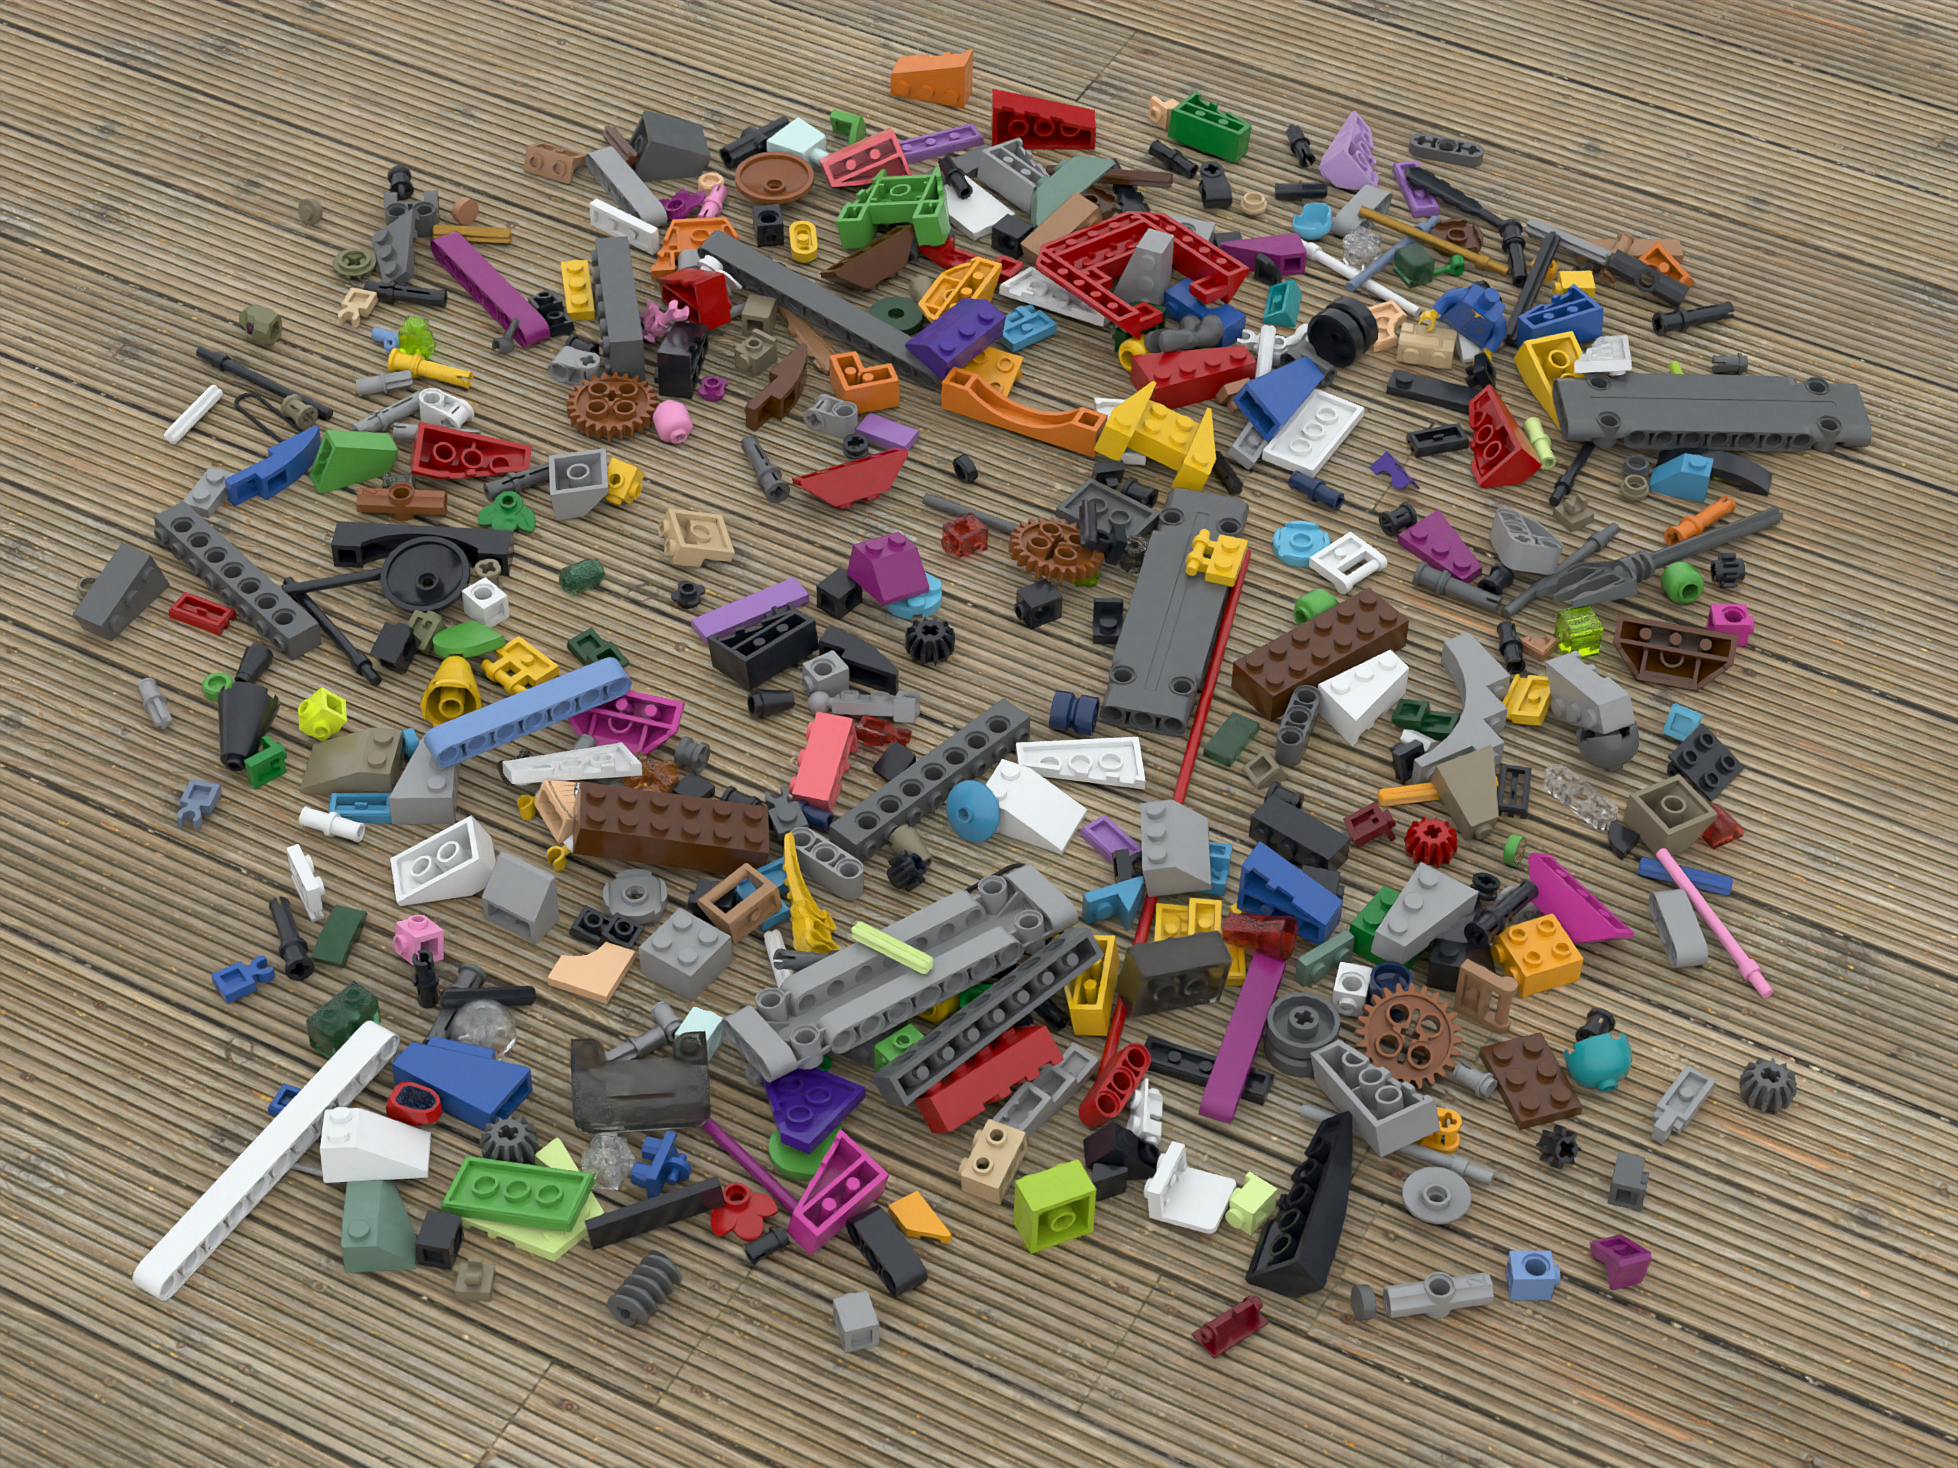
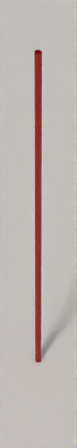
(1182, 784)

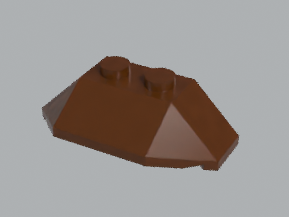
(874, 261)
(1673, 652)

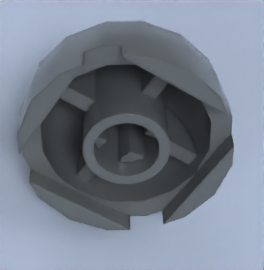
(1609, 749)

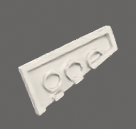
(1039, 290)

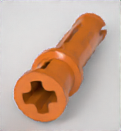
(1694, 525)

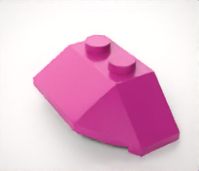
(634, 719)
(1572, 904)

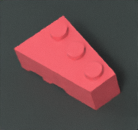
(864, 160)
(824, 760)

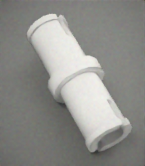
(332, 824)

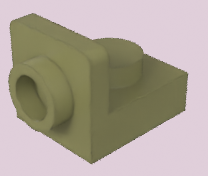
(425, 628)

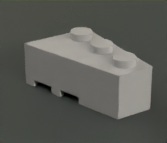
(1011, 172)

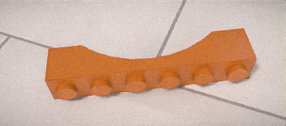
(974, 398)

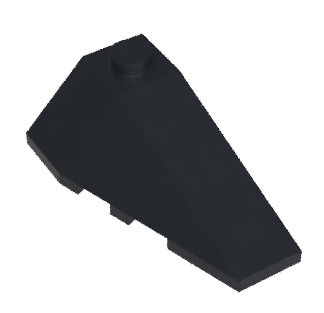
(1452, 950)

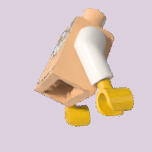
(555, 805)

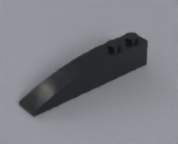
(1303, 1237)

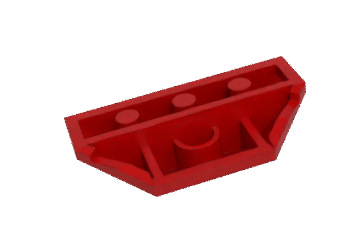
(854, 479)

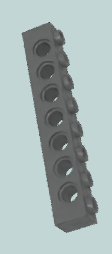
(237, 581)
(930, 780)
(987, 1016)

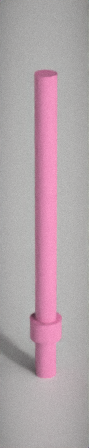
(1747, 967)

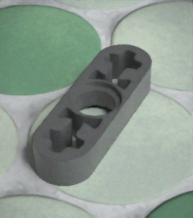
(1460, 152)

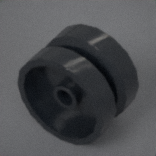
(1343, 331)

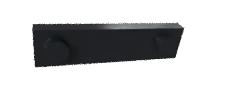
(1431, 391)

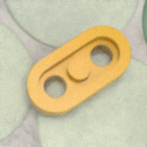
(803, 241)

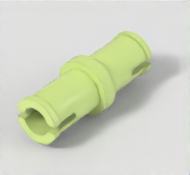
(1540, 442)

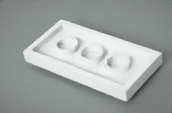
(1313, 433)

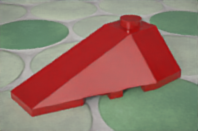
(455, 453)

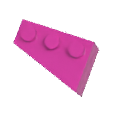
(839, 1190)

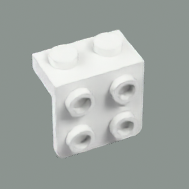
(1187, 1194)

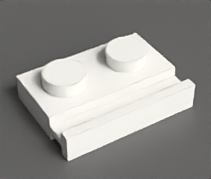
(308, 887)

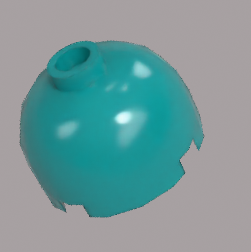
(1600, 1061)

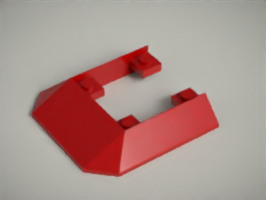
(1099, 253)

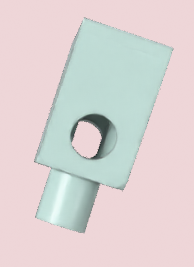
(801, 140)

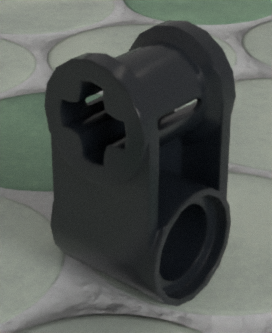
(1214, 186)

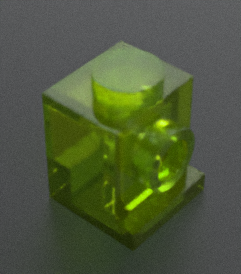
(416, 337)

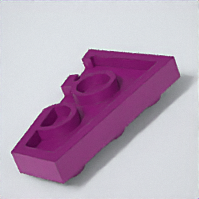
(1441, 547)

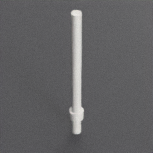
(1315, 253)

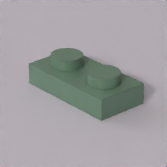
(1324, 958)

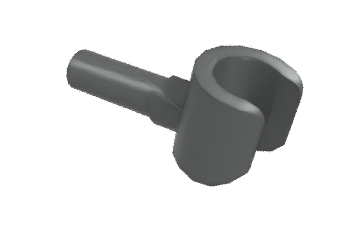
(506, 343)

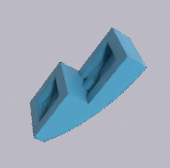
(1220, 861)

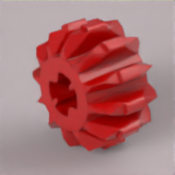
(1431, 842)

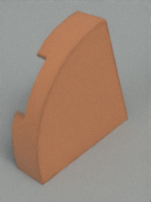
(1540, 647)

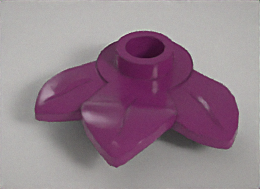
(681, 203)

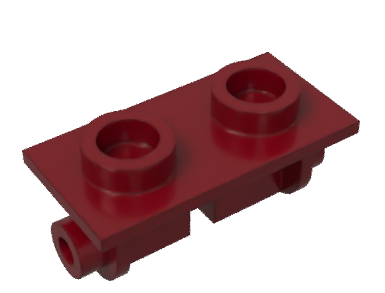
(1231, 1326)

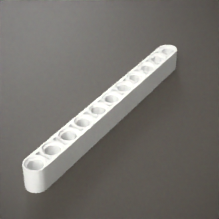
(264, 1162)

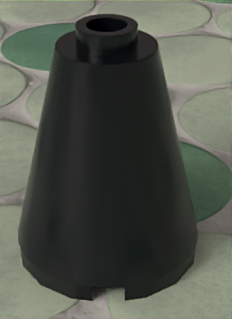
(243, 718)

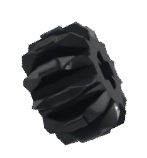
(930, 641)

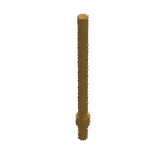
(1480, 260)

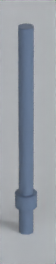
(1388, 256)

